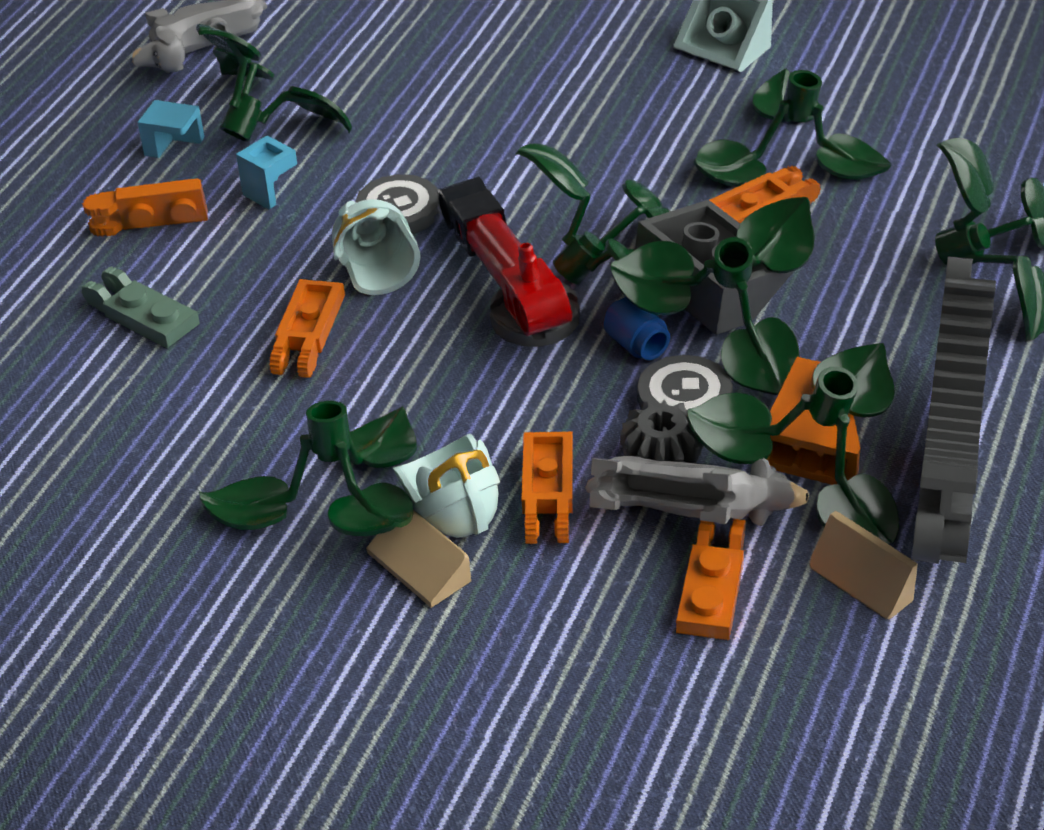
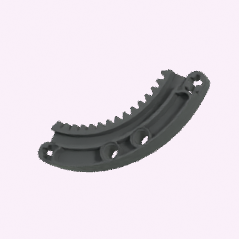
(954, 417)

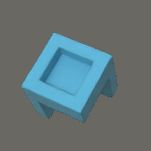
(169, 122)
(260, 167)

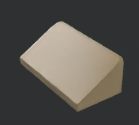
(422, 560)
(864, 566)

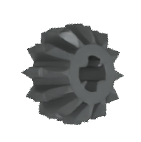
(660, 434)

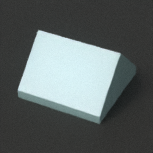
(727, 31)

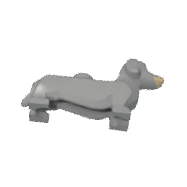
(177, 33)
(693, 489)

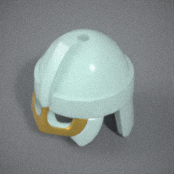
(375, 246)
(453, 487)

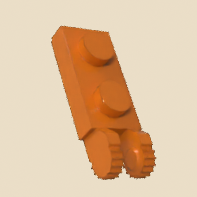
(766, 190)
(146, 206)
(306, 325)
(547, 482)
(712, 583)

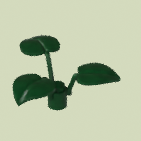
(794, 99)
(244, 110)
(778, 236)
(971, 239)
(586, 251)
(848, 382)
(368, 512)

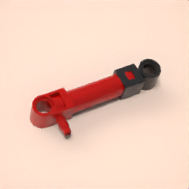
(528, 285)

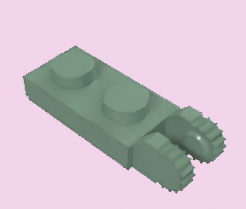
(140, 308)

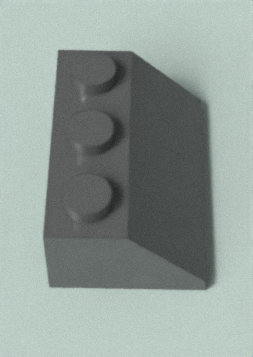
(699, 231)

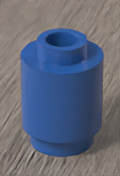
(636, 330)

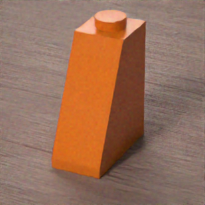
(806, 446)

